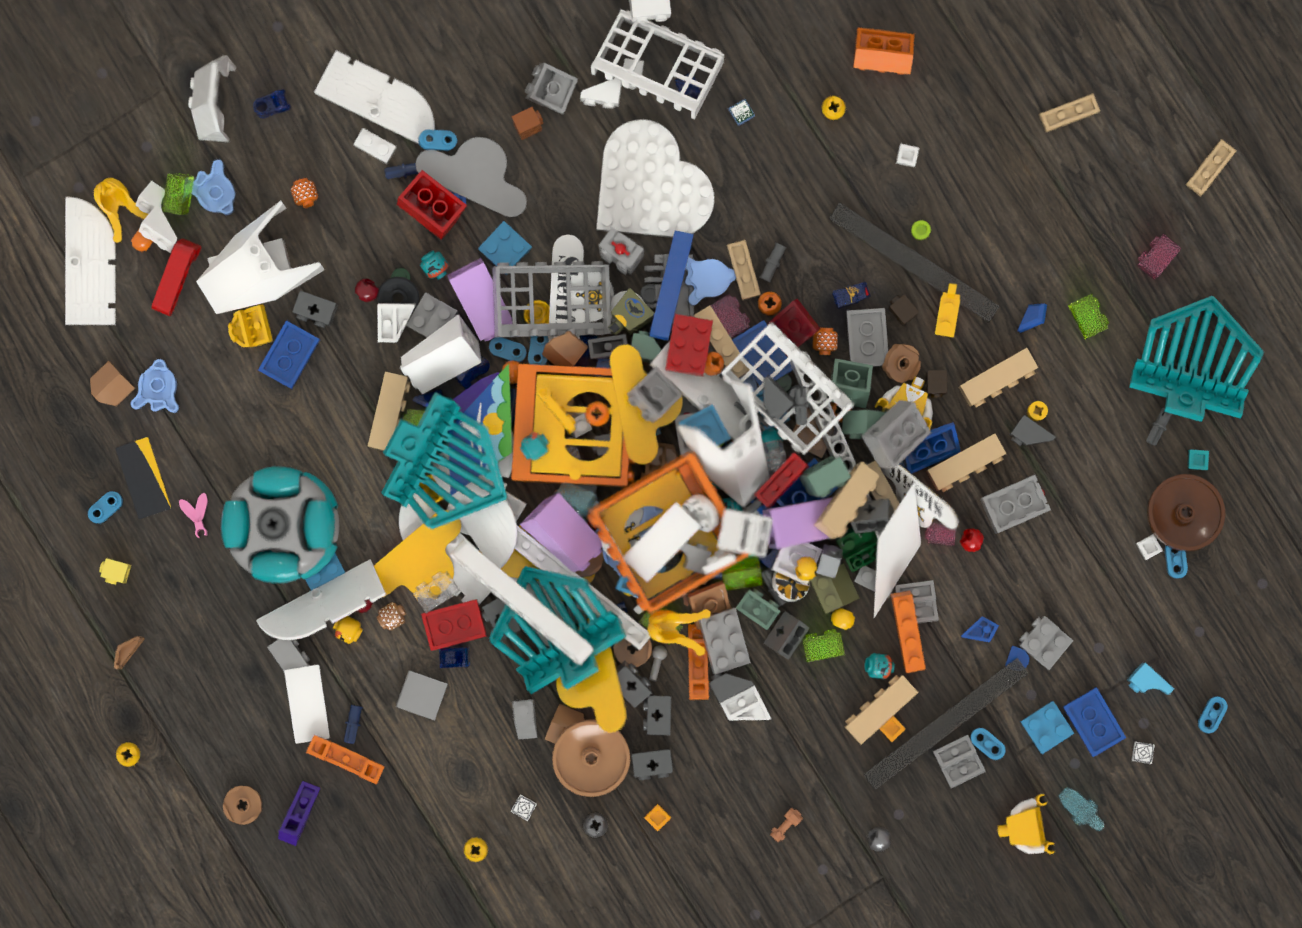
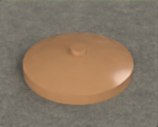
(590, 759)

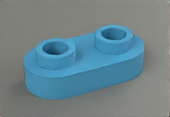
(438, 140)
(507, 349)
(536, 349)
(105, 507)
(1178, 559)
(1212, 715)
(987, 743)

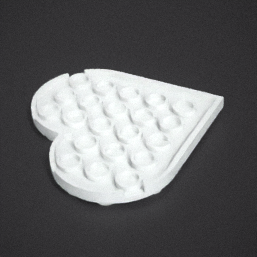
(648, 186)

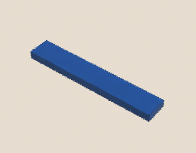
(671, 285)

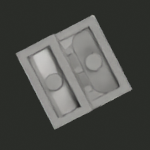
(923, 598)
(421, 695)
(959, 761)

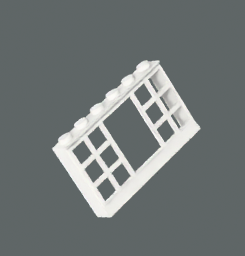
(647, 85)
(809, 368)

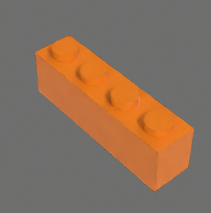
(908, 631)

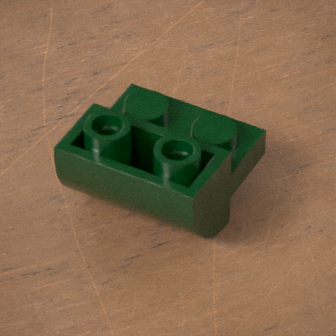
(858, 548)

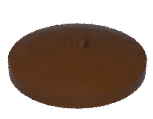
(1186, 512)

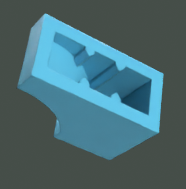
(1146, 678)

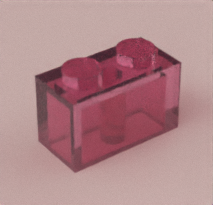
(1158, 257)
(730, 316)
(940, 535)

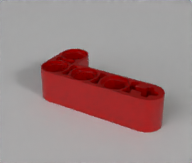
(174, 276)

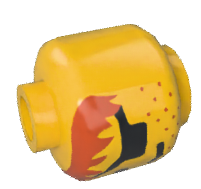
(347, 629)

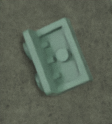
(758, 609)

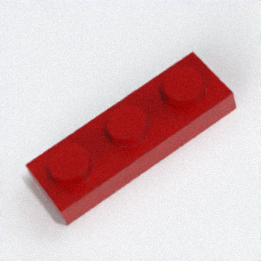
(781, 480)

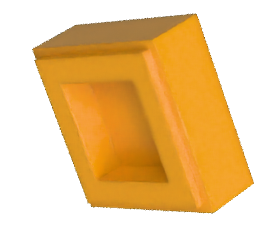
(892, 728)
(657, 817)

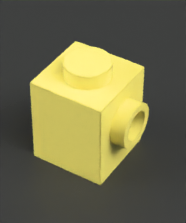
(114, 571)

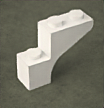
(609, 92)
(155, 224)

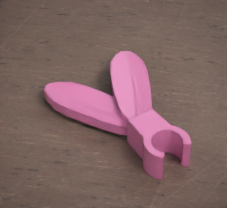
(196, 514)

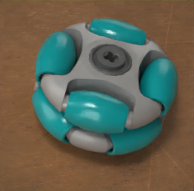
(281, 514)

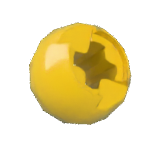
(830, 114)
(806, 568)
(842, 618)
(134, 750)
(468, 848)

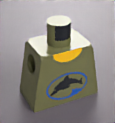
(630, 314)

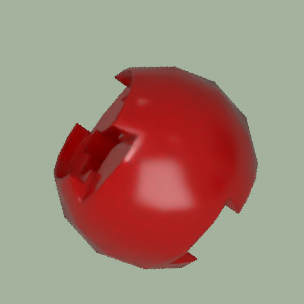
(972, 540)

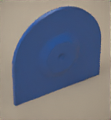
(1019, 653)

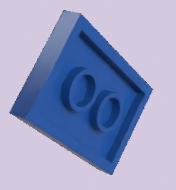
(765, 345)
(289, 354)
(1094, 722)

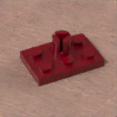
(796, 323)

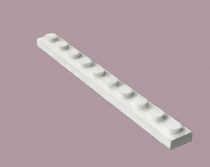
(547, 561)

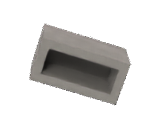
(288, 654)

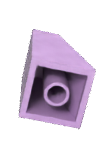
(475, 293)
(795, 523)
(563, 532)

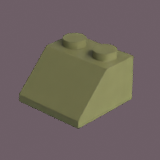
(836, 591)

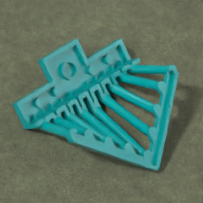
(1187, 392)
(416, 448)
(551, 661)

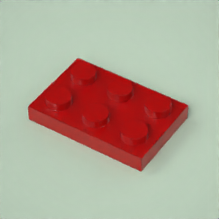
(689, 345)
(454, 625)

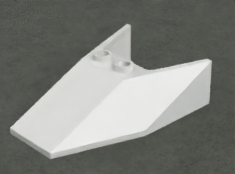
(206, 115)
(246, 273)
(741, 466)

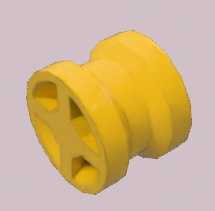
(1034, 413)

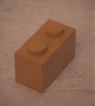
(527, 122)

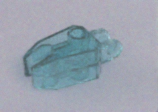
(578, 498)
(1082, 810)

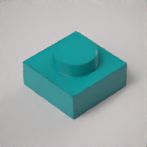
(1198, 459)

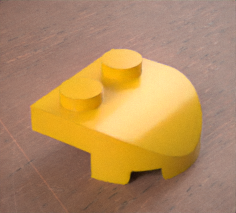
(250, 327)

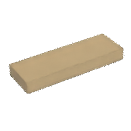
(1069, 112)
(1211, 167)
(743, 270)

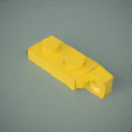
(948, 312)
(556, 409)

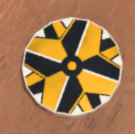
(789, 589)

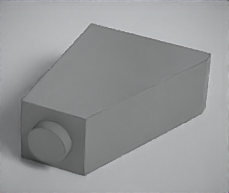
(525, 719)

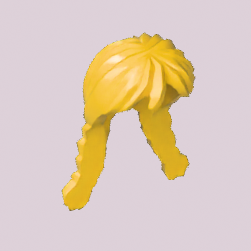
(111, 194)
(663, 628)

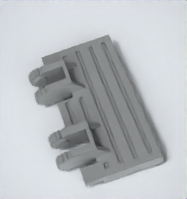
(683, 306)

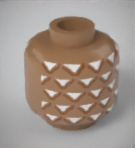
(391, 616)

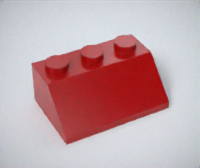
(431, 204)

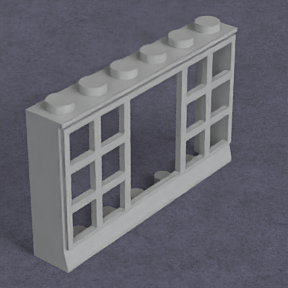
(551, 329)

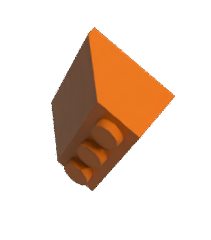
(884, 51)

